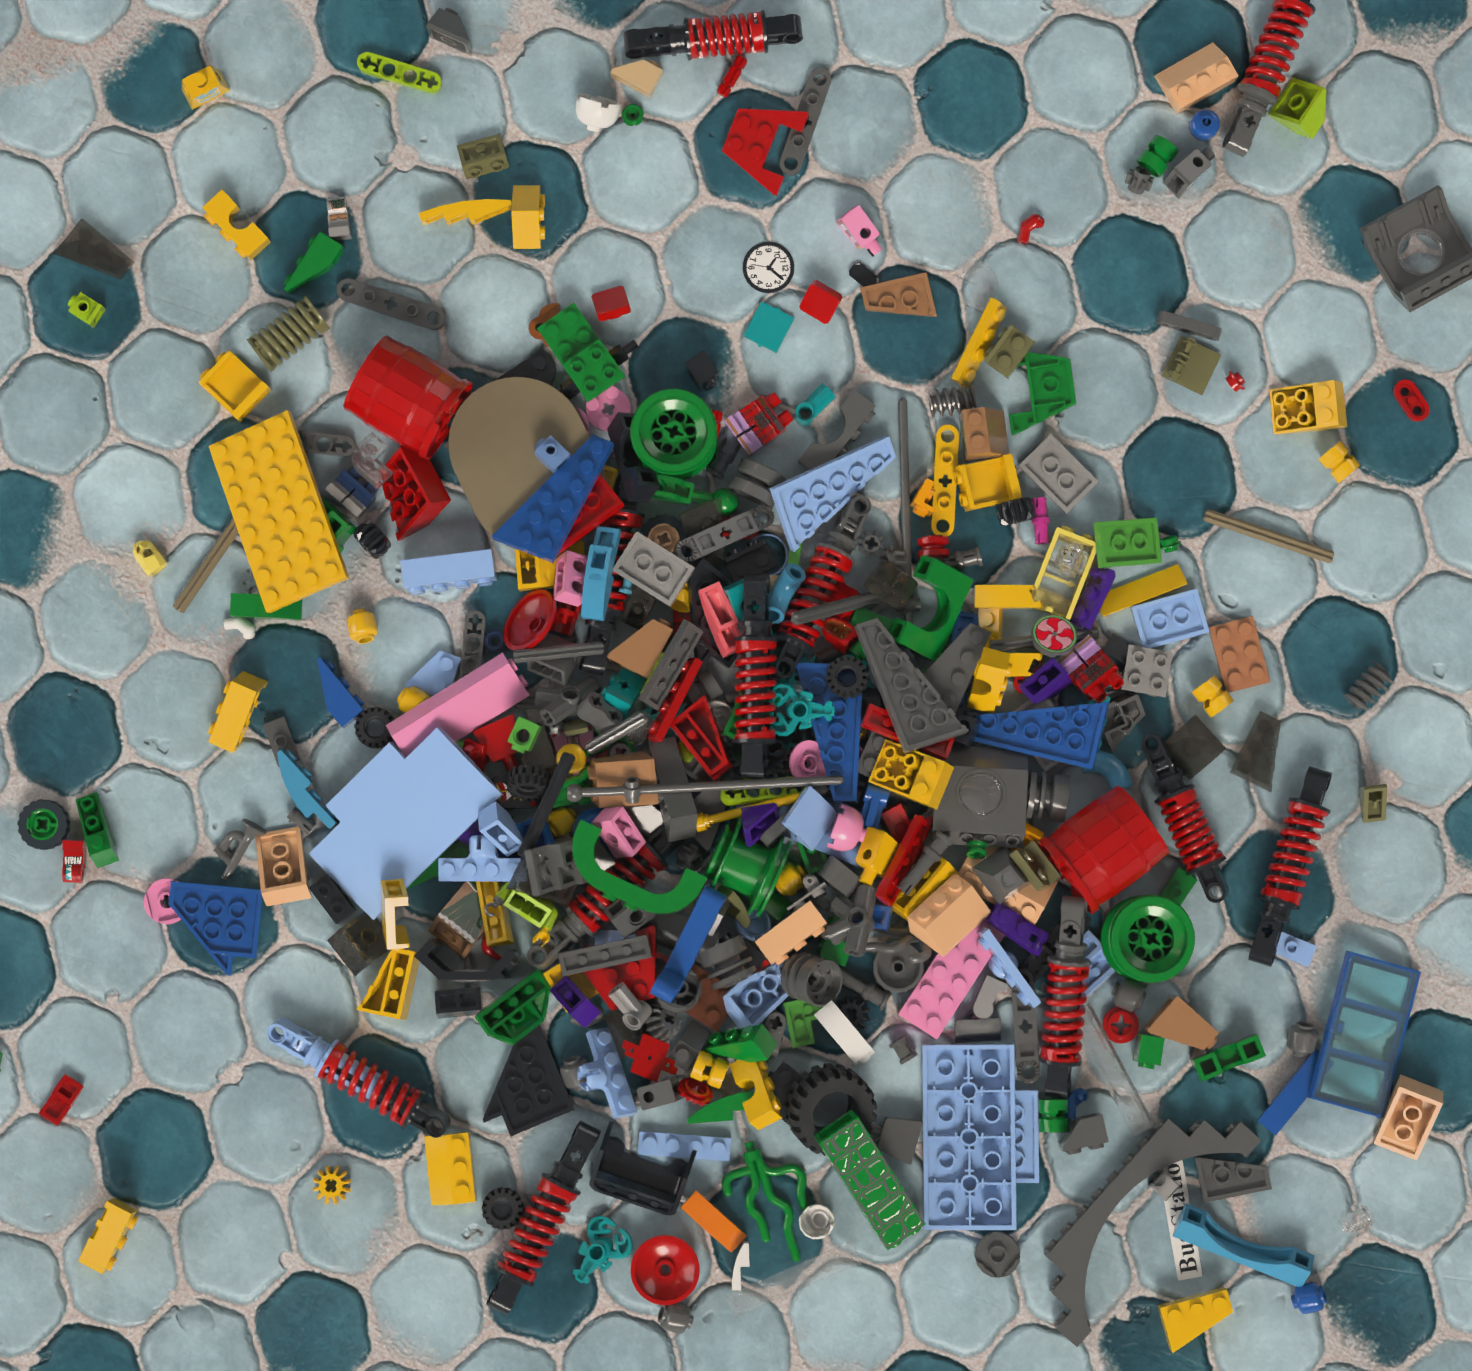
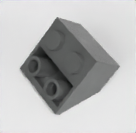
(1085, 1132)

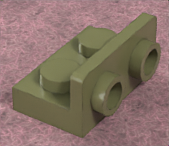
(482, 156)
(1008, 351)
(1036, 866)

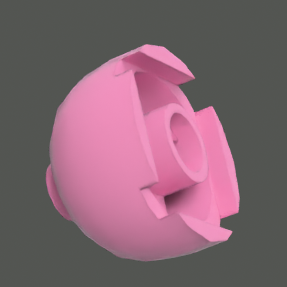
(847, 829)

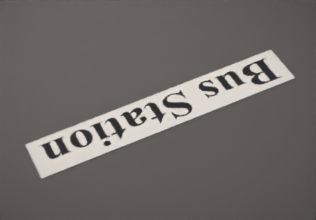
(1185, 1254)

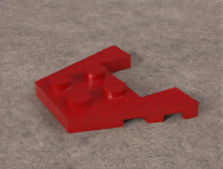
(752, 139)
(637, 975)

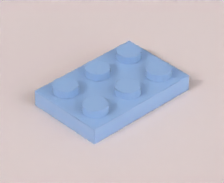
(1170, 619)

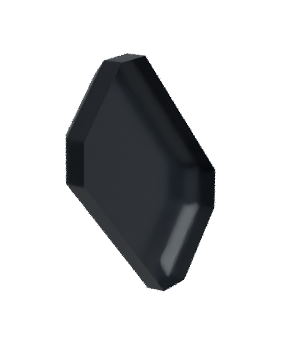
(863, 275)

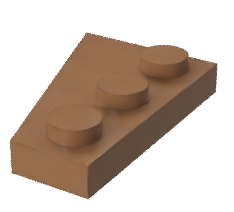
(900, 296)

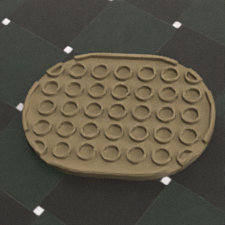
(496, 442)

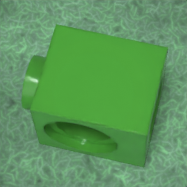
(533, 729)

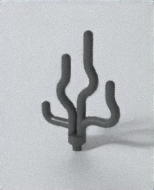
(906, 939)

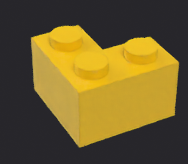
(527, 215)

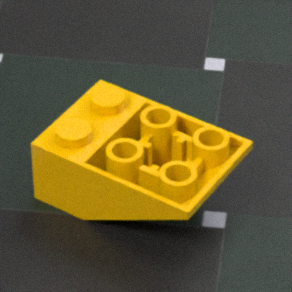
(1308, 407)
(538, 573)
(911, 774)

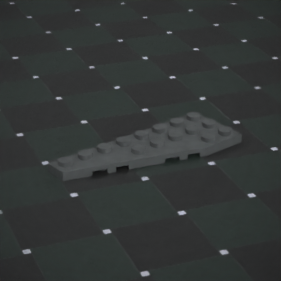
(948, 676)

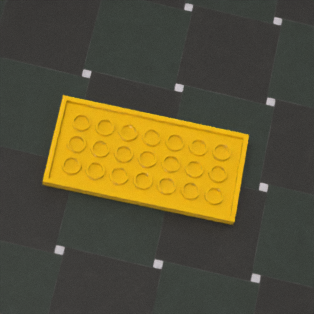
(278, 512)

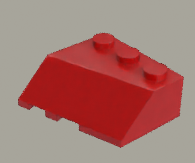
(413, 492)

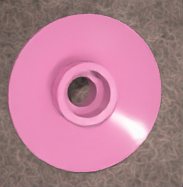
(808, 752)

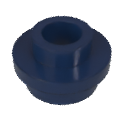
(487, 641)

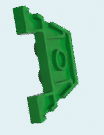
(1050, 390)

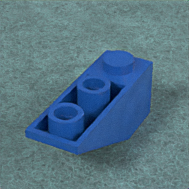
(338, 699)

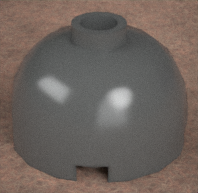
(687, 997)

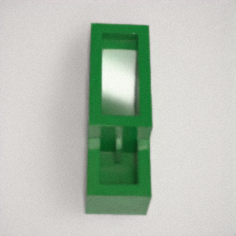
(251, 606)
(721, 1109)

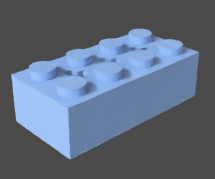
(448, 571)

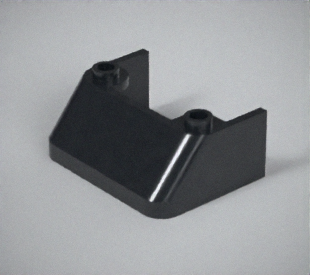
(639, 1179)

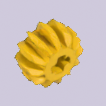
(323, 1184)

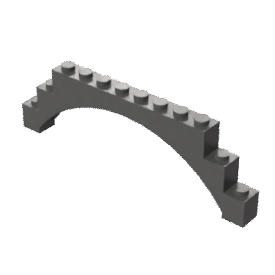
(1074, 1247)

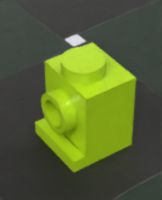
(91, 314)

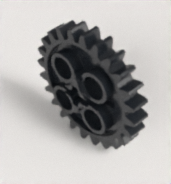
(778, 760)

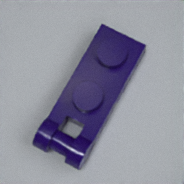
(1093, 597)
(1017, 928)

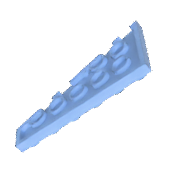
(822, 491)

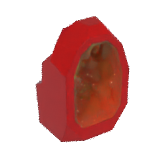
(839, 634)

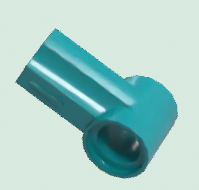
(814, 404)

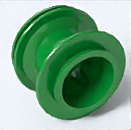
(697, 415)
(746, 868)
(1121, 951)

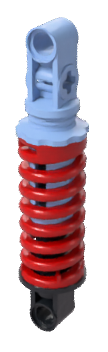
(334, 1063)

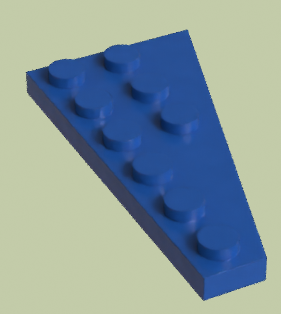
(551, 511)
(1052, 733)
(839, 737)

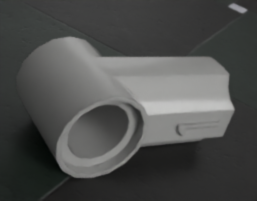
(634, 1010)

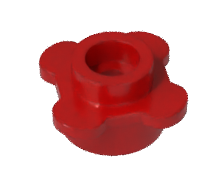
(1235, 381)

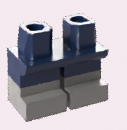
(351, 493)

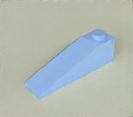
(755, 997)

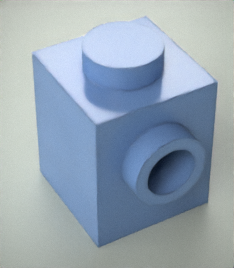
(551, 453)

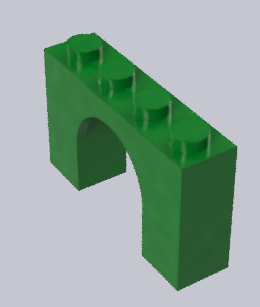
(951, 591)

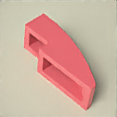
(720, 618)

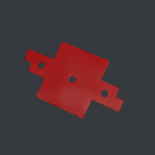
(649, 1047)

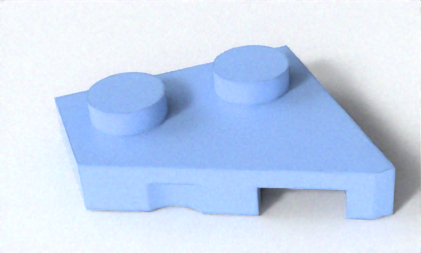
(436, 673)

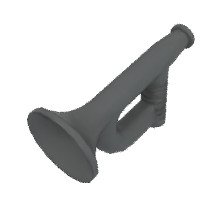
(251, 831)

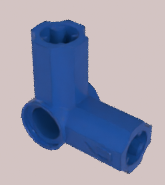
(873, 801)

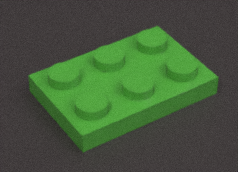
(1127, 542)

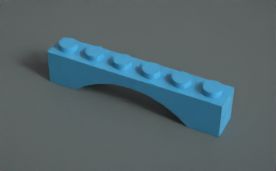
(1283, 1263)

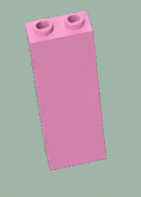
(462, 704)

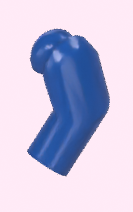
(1076, 1097)

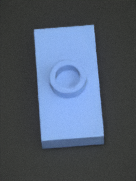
(1295, 949)

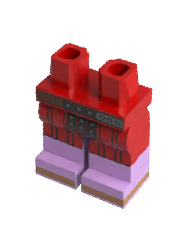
(763, 419)
(1097, 675)

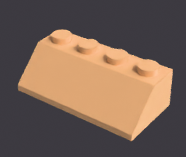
(1027, 902)

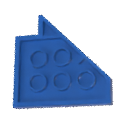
(220, 918)

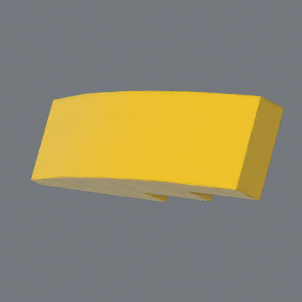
(474, 209)

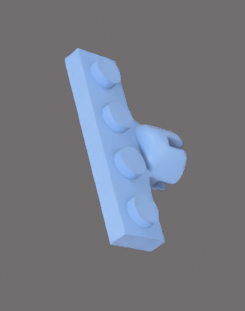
(480, 865)
(1005, 966)
(607, 1073)

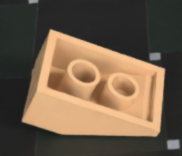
(282, 866)
(1409, 1117)

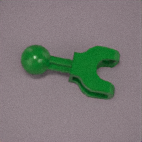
(683, 492)

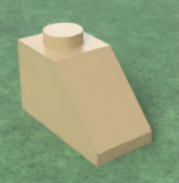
(639, 76)

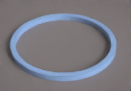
(784, 545)

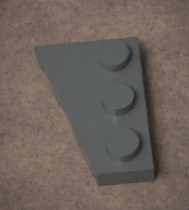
(1229, 1179)

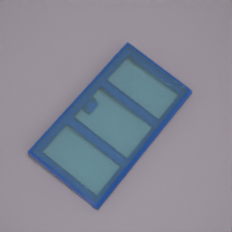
(1364, 1034)

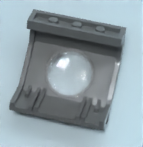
(1419, 249)
(984, 797)

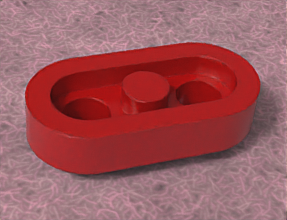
(1413, 399)

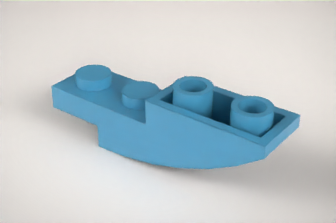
(598, 573)
(296, 782)

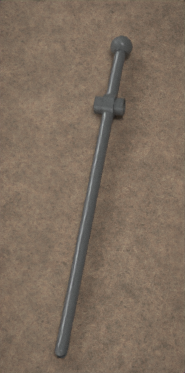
(912, 604)
(633, 789)

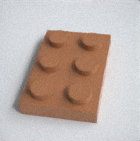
(1239, 654)

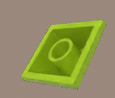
(1301, 108)

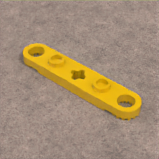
(945, 497)

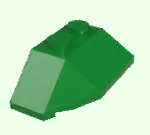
(517, 1009)

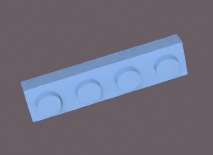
(682, 1145)

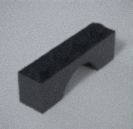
(638, 481)

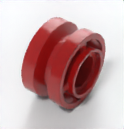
(933, 546)

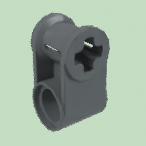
(776, 1033)

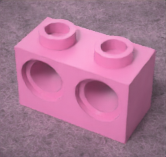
(570, 578)

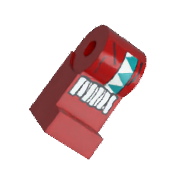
(73, 861)

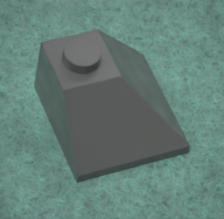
(449, 30)
(1001, 875)

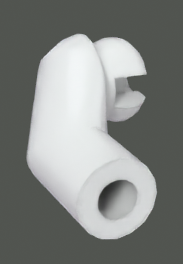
(242, 625)

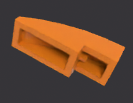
(713, 1221)

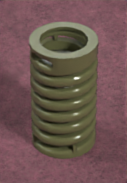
(289, 334)

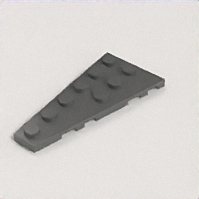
(910, 699)

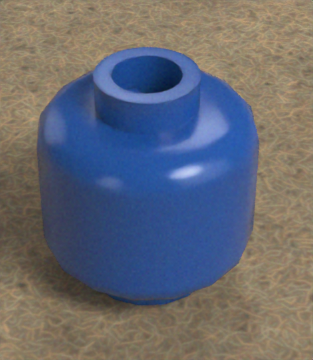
(1202, 132)
(1309, 1298)

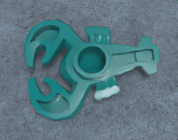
(798, 709)
(601, 1248)

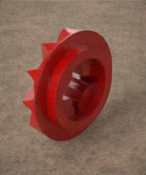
(1127, 1033)
(688, 1088)

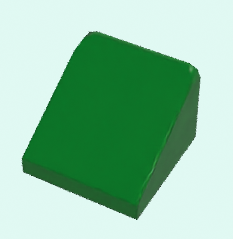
(777, 906)

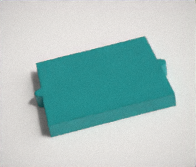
(768, 327)

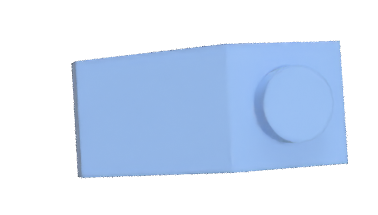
(499, 828)

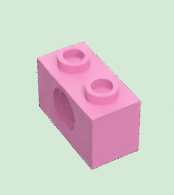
(619, 832)

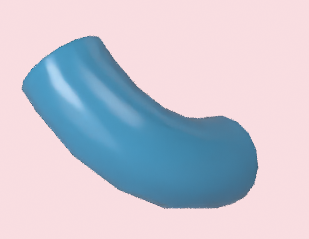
(783, 591)
(1112, 769)

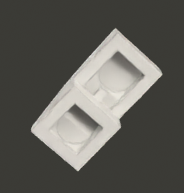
(742, 1260)

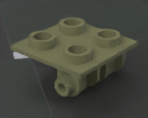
(1191, 365)

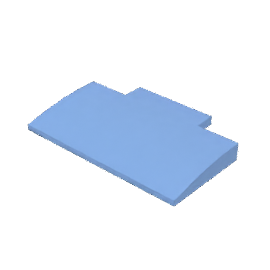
(401, 816)
(975, 1137)

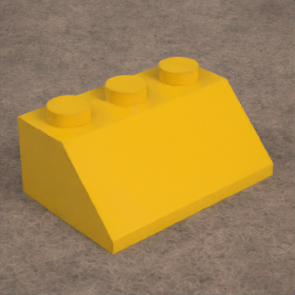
(451, 1169)

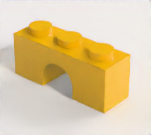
(221, 211)
(989, 680)
(763, 1106)

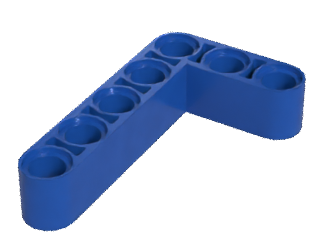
(689, 945)

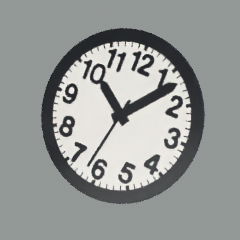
(768, 267)

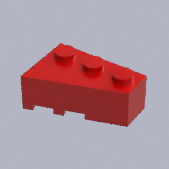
(703, 738)

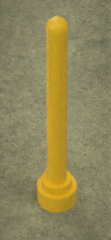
(705, 820)

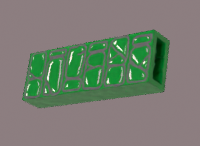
(869, 1180)

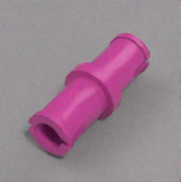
(1040, 521)

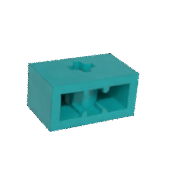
(623, 690)

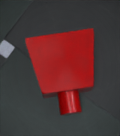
(496, 738)

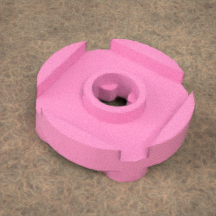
(611, 397)
(153, 905)

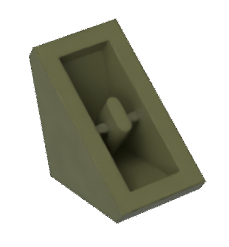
(1373, 802)

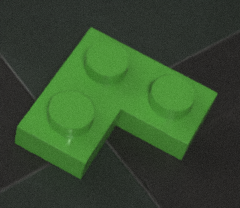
(799, 1022)

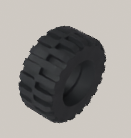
(814, 1087)

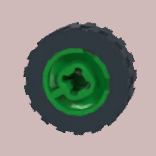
(43, 824)

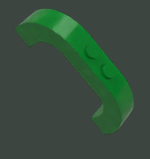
(680, 897)

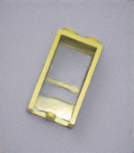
(1054, 589)

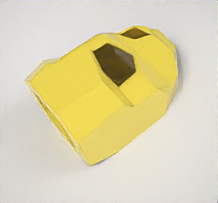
(149, 557)

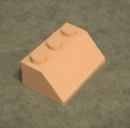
(1196, 77)
(948, 915)
(791, 933)

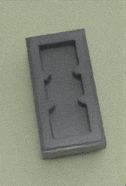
(280, 737)

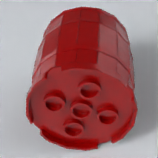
(406, 396)
(1104, 847)

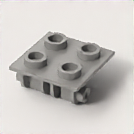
(1147, 671)
(815, 890)

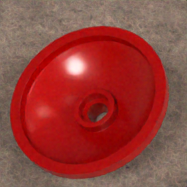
(530, 620)
(659, 1286)

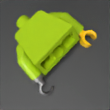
(534, 909)

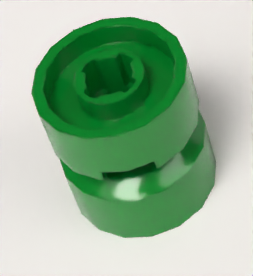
(1158, 155)
(1053, 1115)

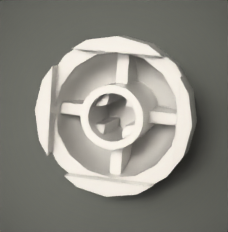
(597, 111)

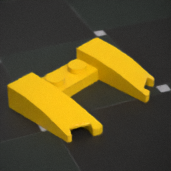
(990, 604)

